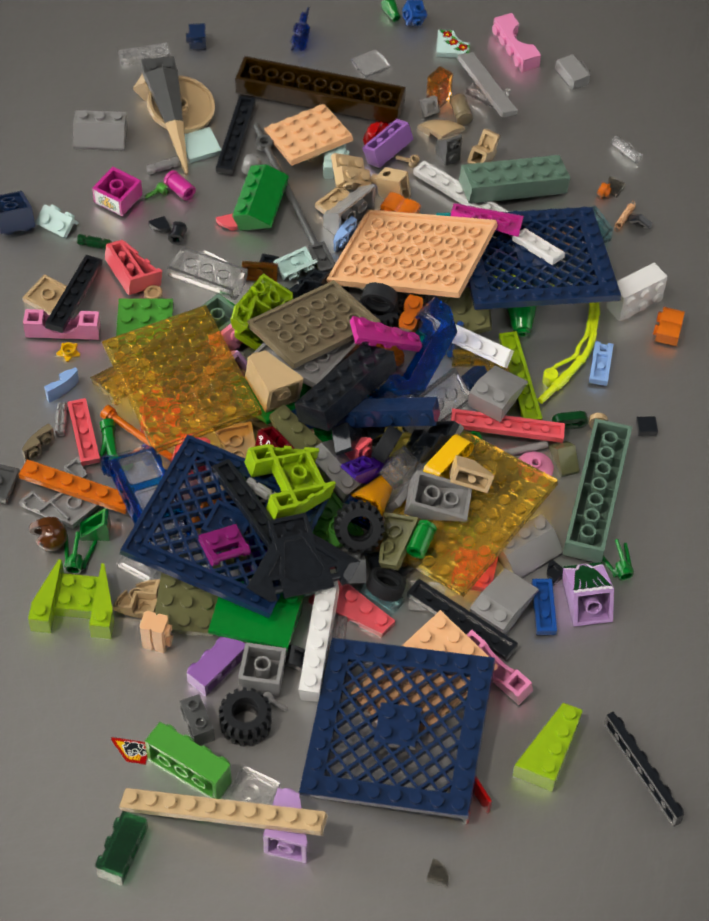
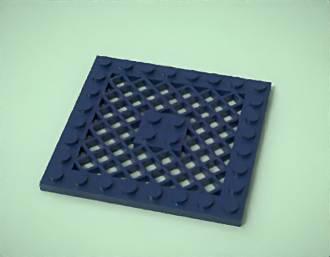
(603, 283)
(221, 515)
(398, 728)

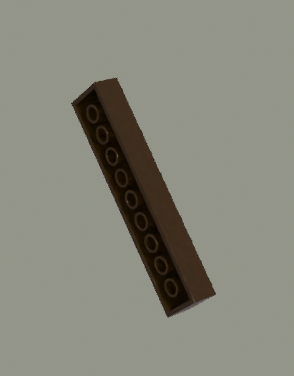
(316, 87)

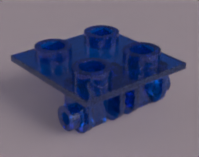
(301, 32)

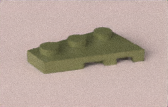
(293, 431)
(396, 539)

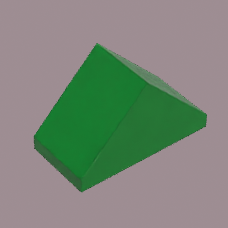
(96, 527)

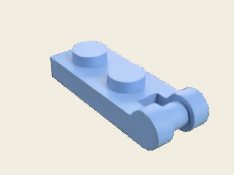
(601, 363)

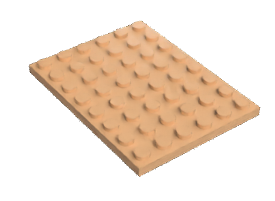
(413, 252)

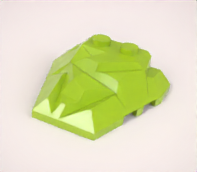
(260, 298)

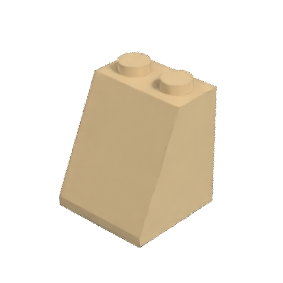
(272, 381)

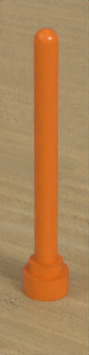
(110, 412)

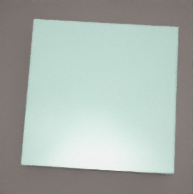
(201, 145)

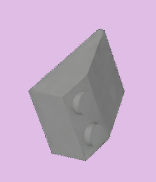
(496, 392)
(437, 498)
(504, 600)

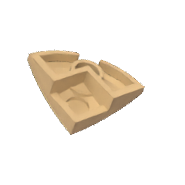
(441, 128)
(139, 599)

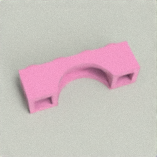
(524, 55)
(83, 326)
(507, 679)

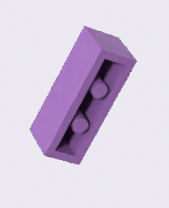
(388, 143)
(215, 664)

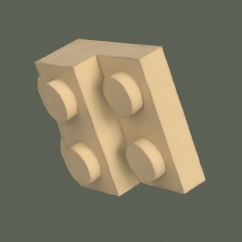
(349, 172)

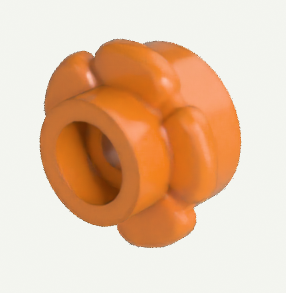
(604, 190)

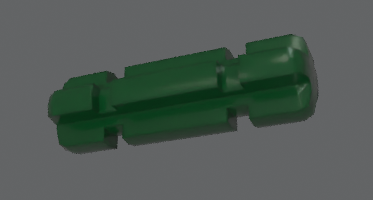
(92, 241)

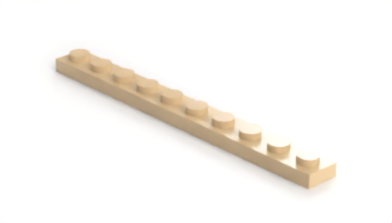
(224, 811)

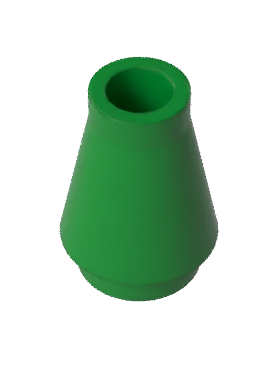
(391, 9)

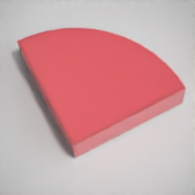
(227, 221)

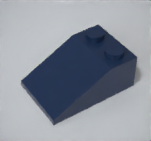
(15, 213)

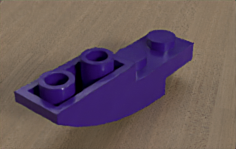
(363, 469)

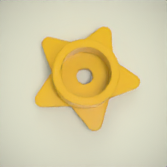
(68, 346)

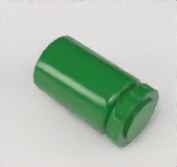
(421, 539)

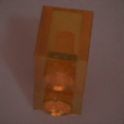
(440, 85)

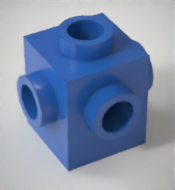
(414, 13)

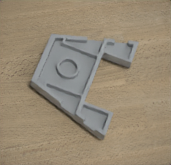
(66, 508)

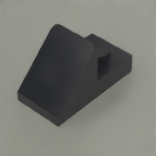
(345, 438)

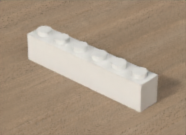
(318, 643)

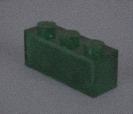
(121, 847)

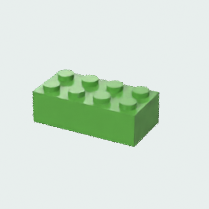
(188, 761)

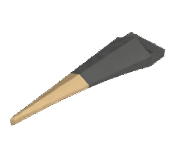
(163, 84)

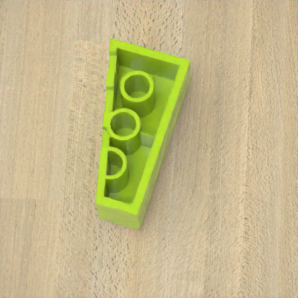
(547, 752)

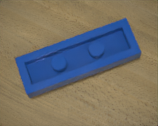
(544, 607)

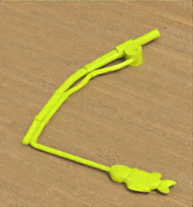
(550, 375)

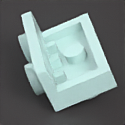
(55, 221)
(295, 263)

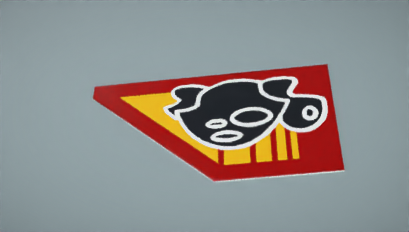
(131, 750)

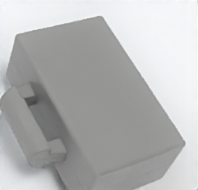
(573, 72)

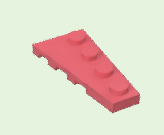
(361, 611)

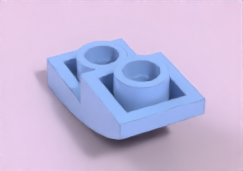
(342, 235)
(67, 381)

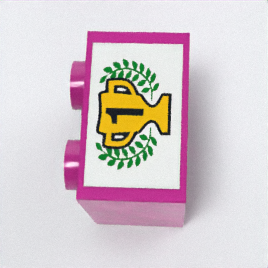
(117, 191)

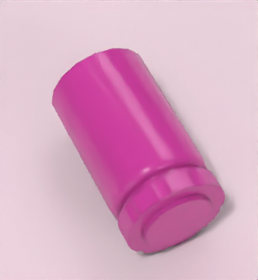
(179, 185)

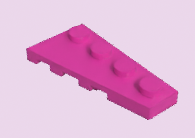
(506, 222)
(376, 332)

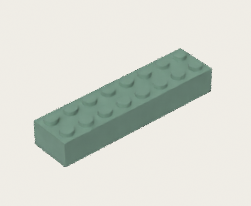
(597, 491)

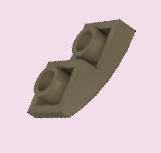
(42, 437)

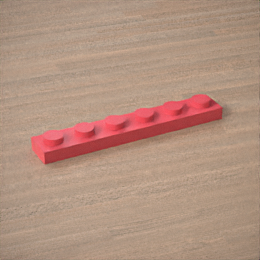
(510, 426)

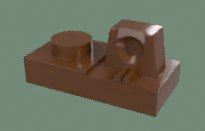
(256, 269)

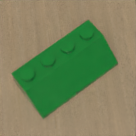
(260, 197)

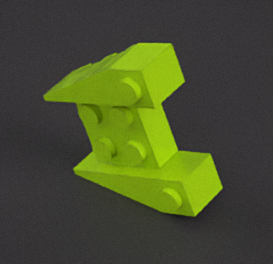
(295, 474)
(73, 597)

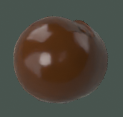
(51, 533)

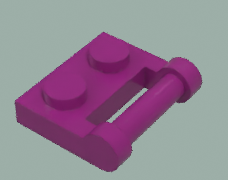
(221, 540)

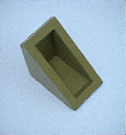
(565, 458)

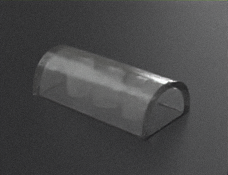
(208, 273)
(450, 393)

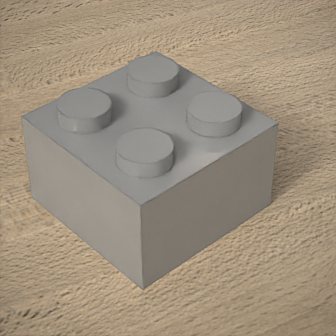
(262, 668)

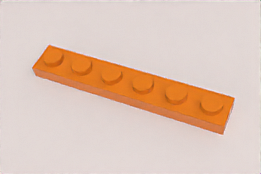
(72, 485)

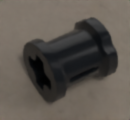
(178, 230)

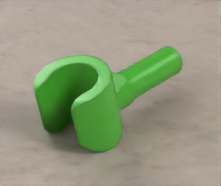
(160, 188)

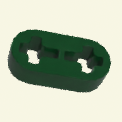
(572, 420)

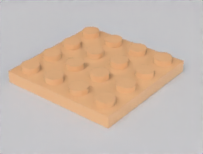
(308, 134)

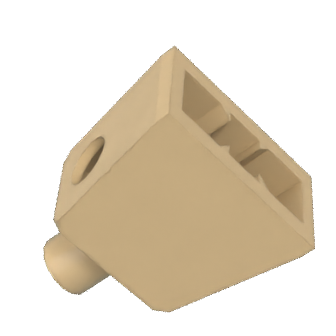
(392, 181)

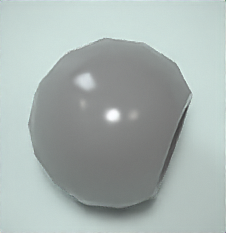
(250, 160)

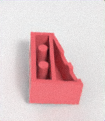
(130, 268)

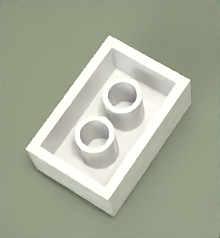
(639, 291)

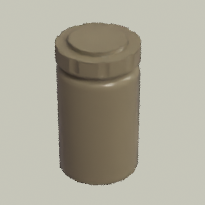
(461, 109)

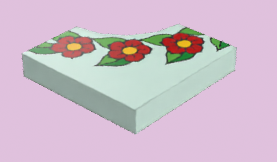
(449, 45)

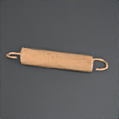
(624, 216)

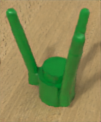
(74, 562)
(623, 567)

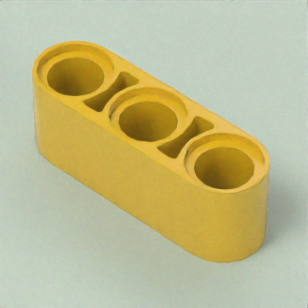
(443, 459)

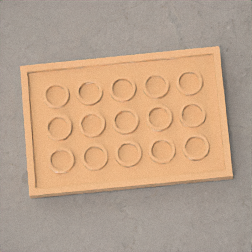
(437, 635)

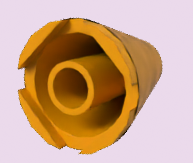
(375, 492)

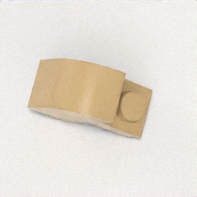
(486, 148)

